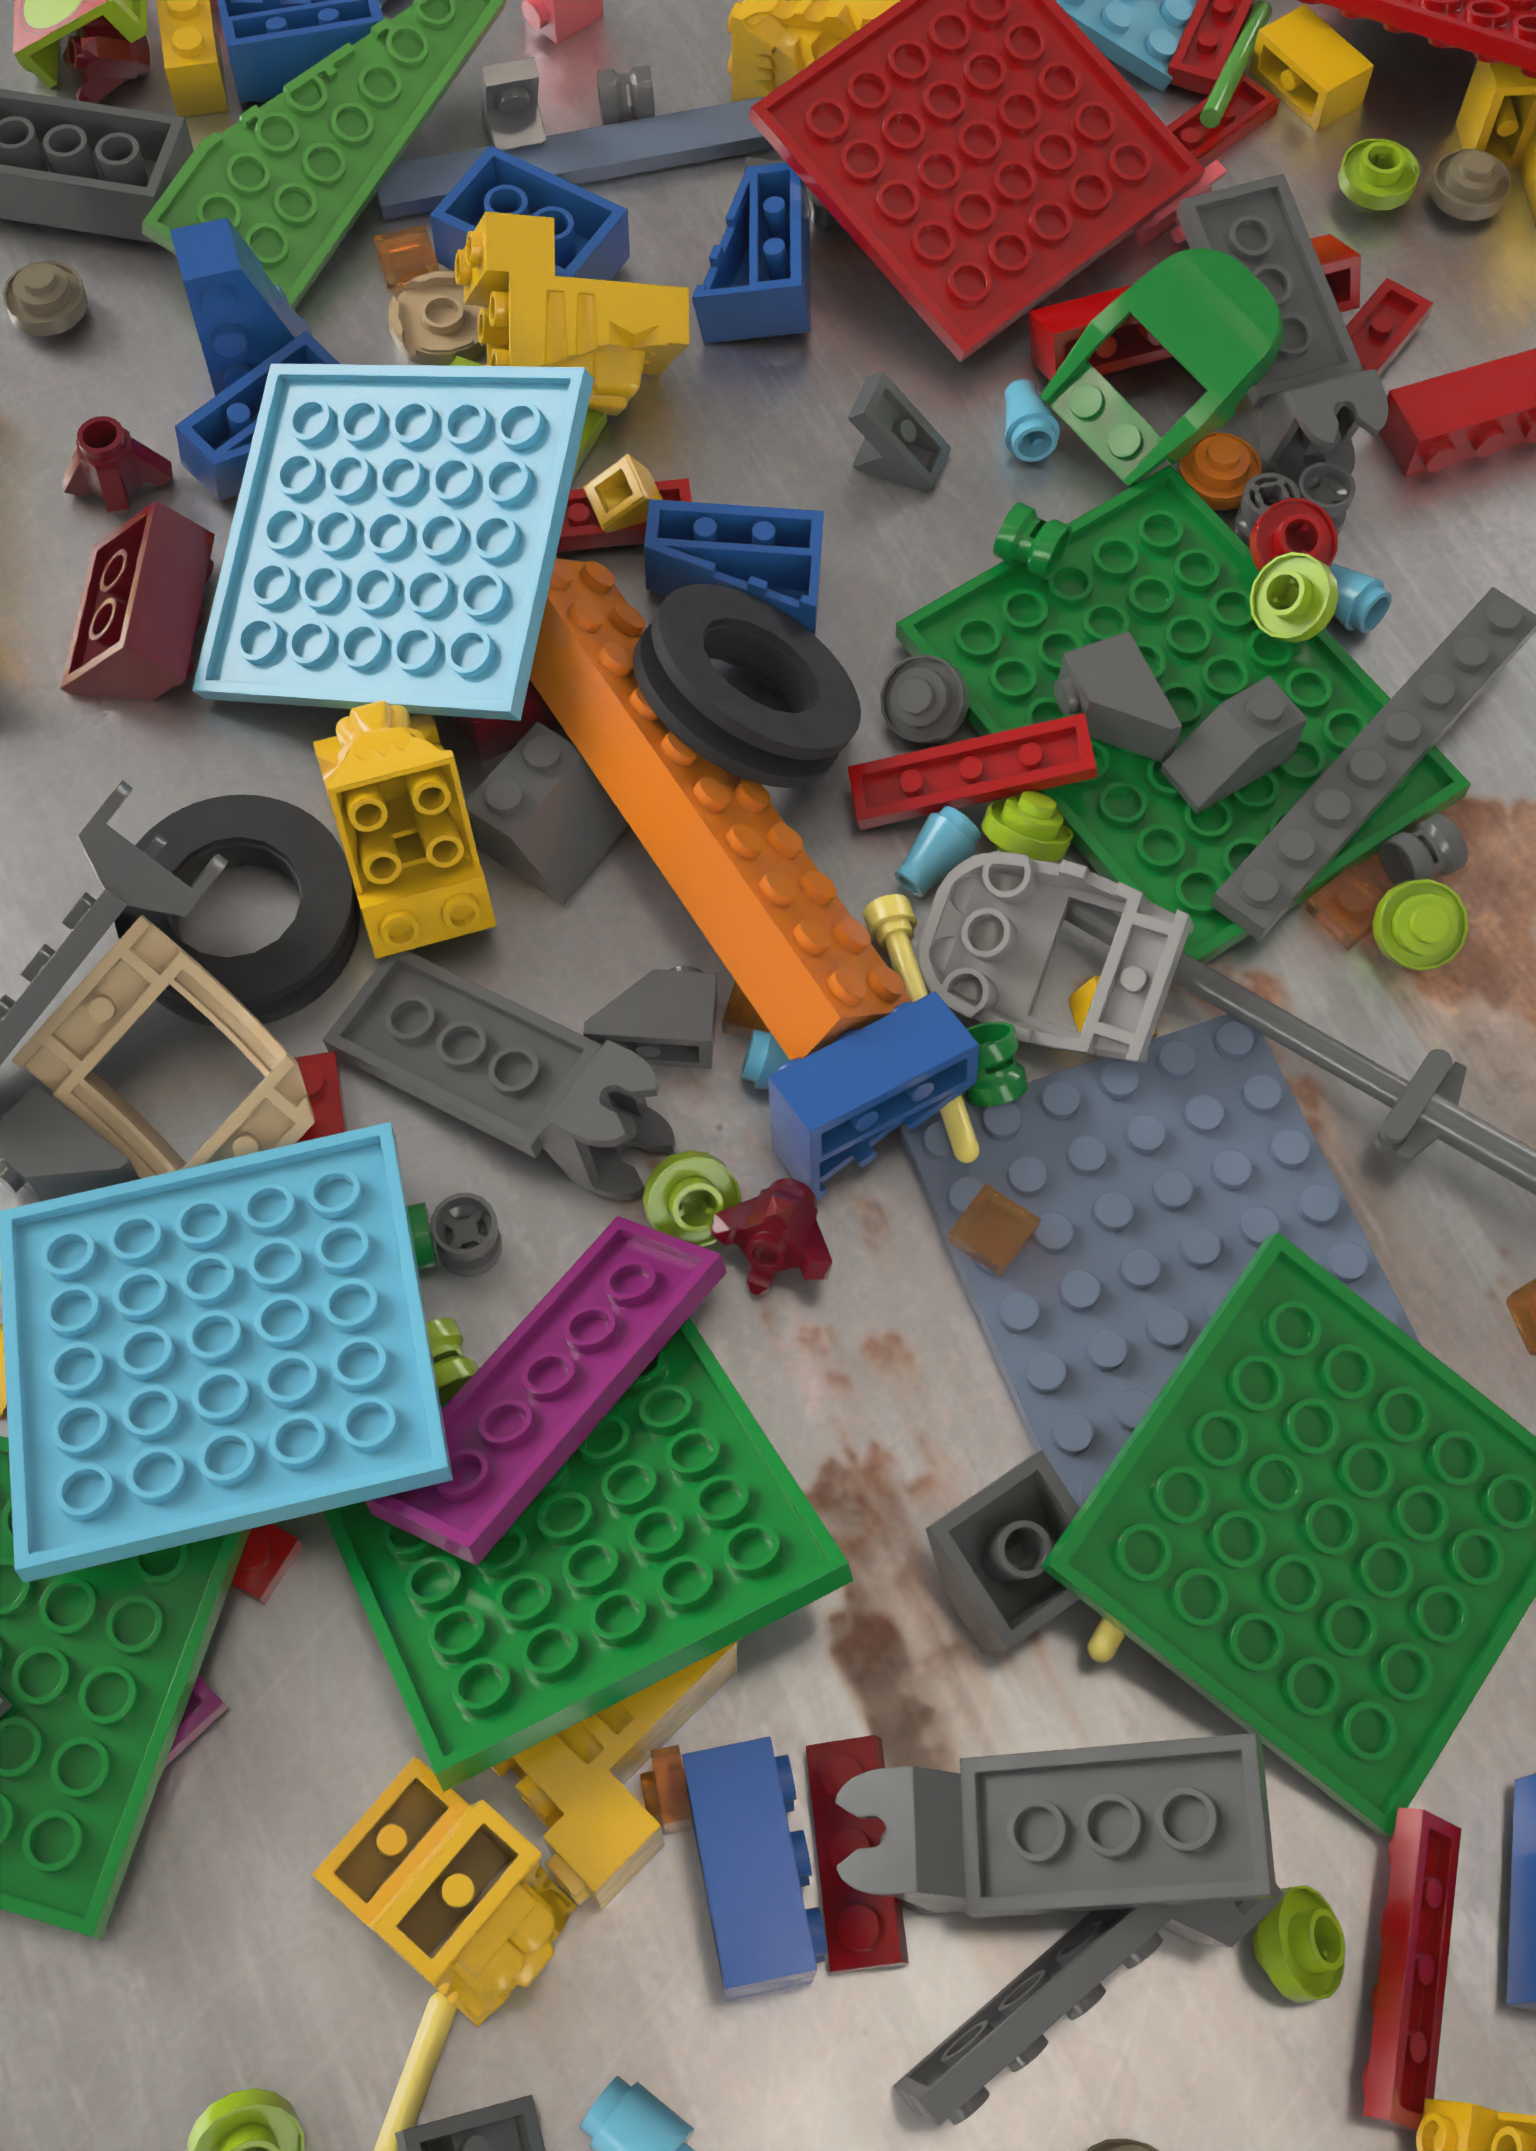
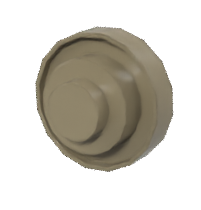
(1470, 184)
(45, 298)

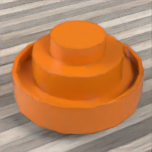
(1220, 469)

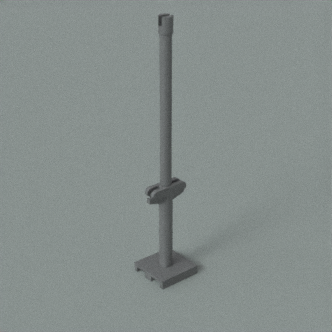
(1420, 1108)

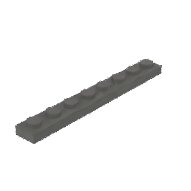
(1374, 764)

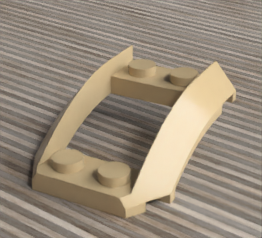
(108, 1006)

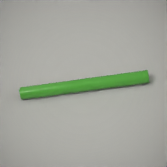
(1235, 65)

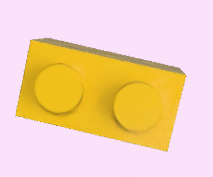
(192, 57)
(1310, 67)

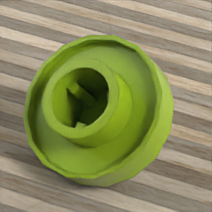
(1378, 174)
(1294, 597)
(1028, 827)
(1420, 924)
(687, 1193)
(1301, 1945)
(248, 2122)

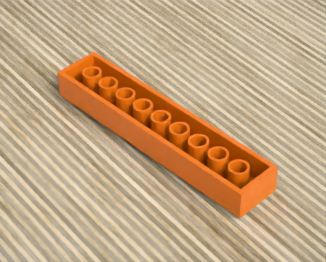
(708, 830)

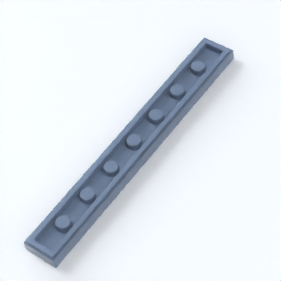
(588, 154)

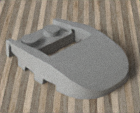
(997, 933)

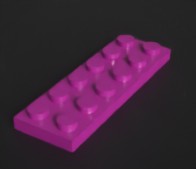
(554, 1384)

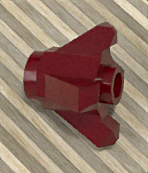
(104, 59)
(112, 464)
(776, 1234)

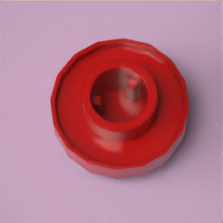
(1293, 527)

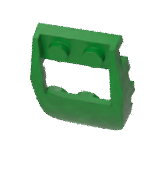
(1210, 321)

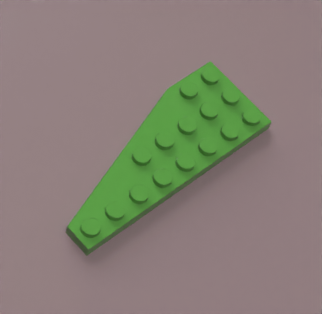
(322, 148)

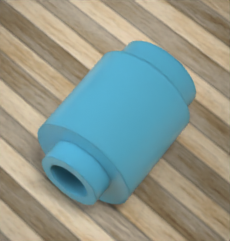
(634, 2121)

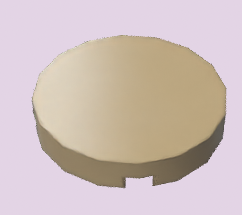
(433, 322)

